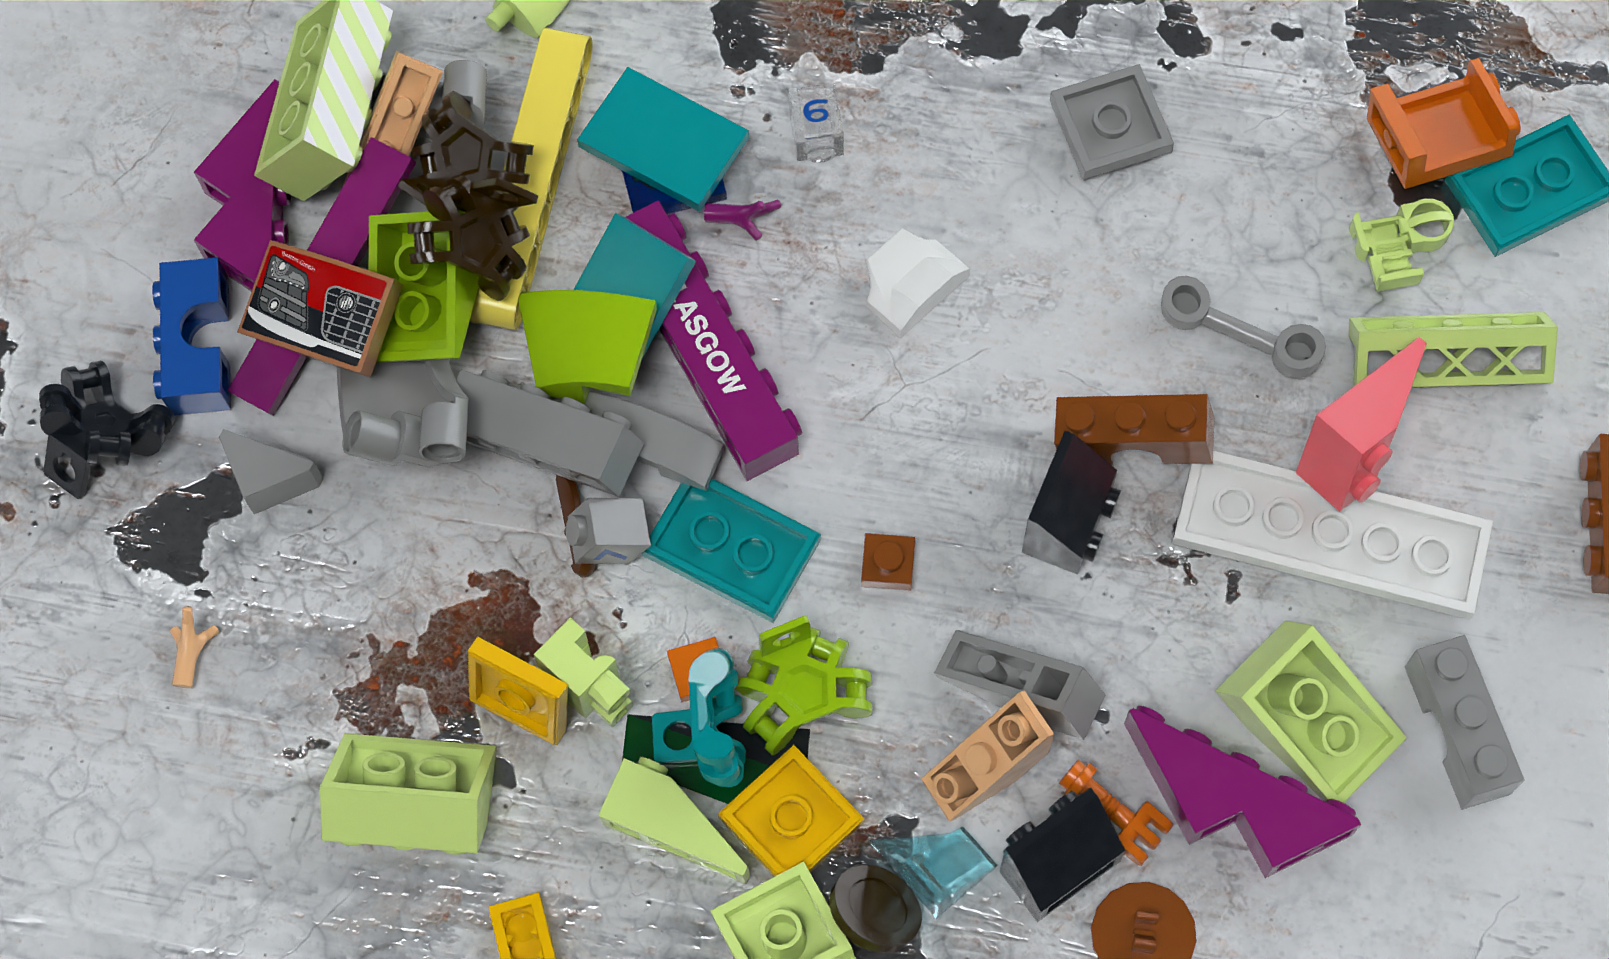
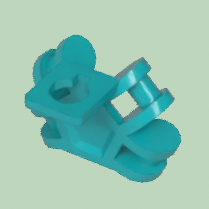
(717, 754)

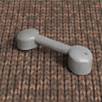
(1294, 352)

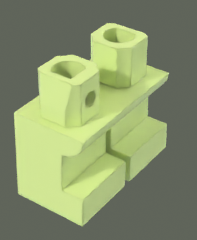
(591, 683)

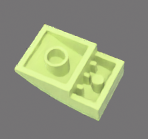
(782, 921)

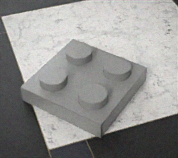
(1111, 121)

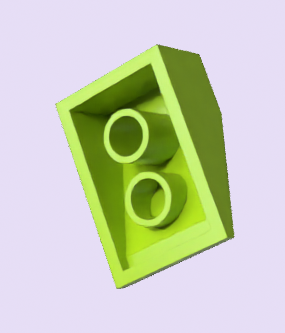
(434, 298)

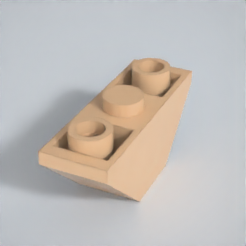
(990, 757)

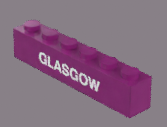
(721, 364)

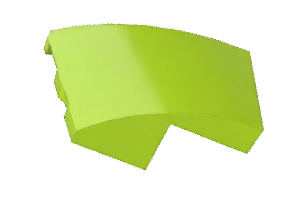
(585, 340)

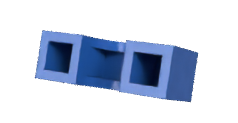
(189, 298)

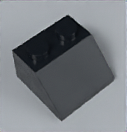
(1070, 506)

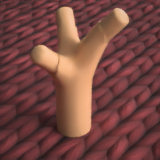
(188, 648)

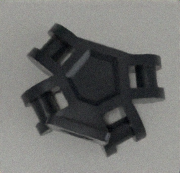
(94, 428)

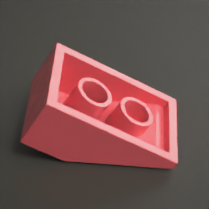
(1356, 430)

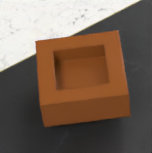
(888, 561)

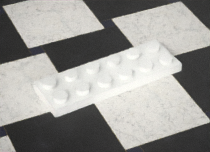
(1371, 547)

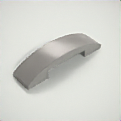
(668, 444)

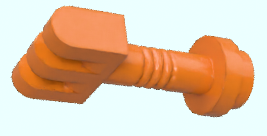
(1132, 824)

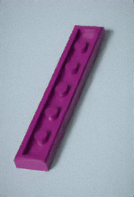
(343, 237)

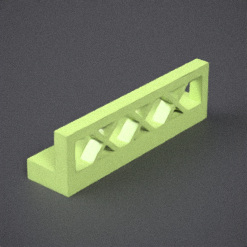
(1461, 332)

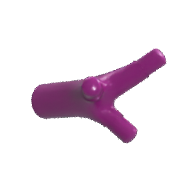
(740, 214)

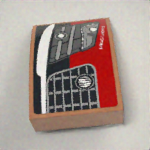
(320, 308)

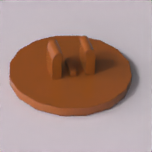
(1143, 924)

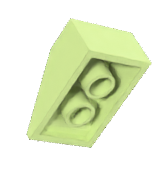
(1311, 711)

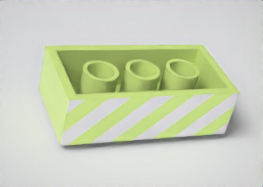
(324, 96)

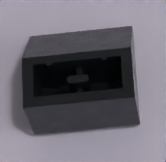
(1061, 854)

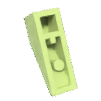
(659, 813)

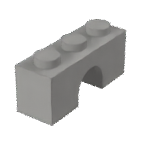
(1478, 750)

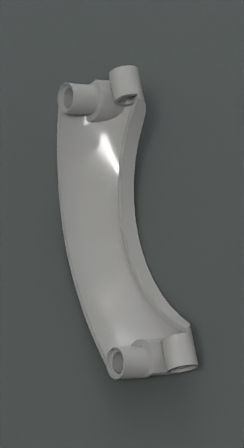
(412, 406)

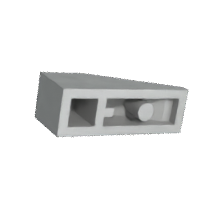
(998, 671)

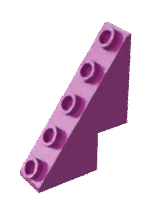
(250, 206)
(1218, 789)

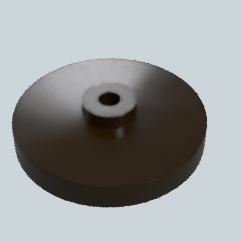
(875, 909)

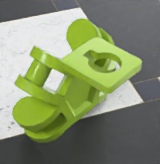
(802, 684)

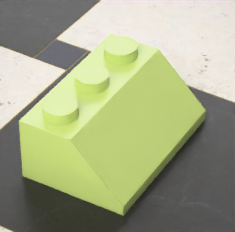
(407, 793)

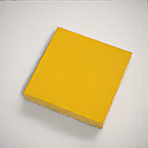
(517, 691)
(791, 815)

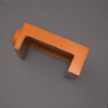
(1444, 126)

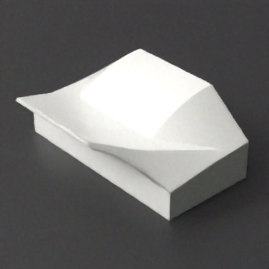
(911, 279)

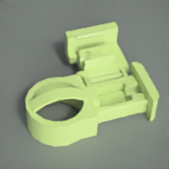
(1391, 251)

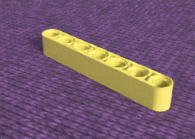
(547, 123)

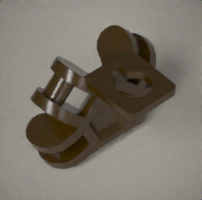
(462, 151)
(481, 236)

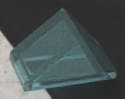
(937, 866)

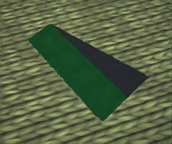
(639, 743)

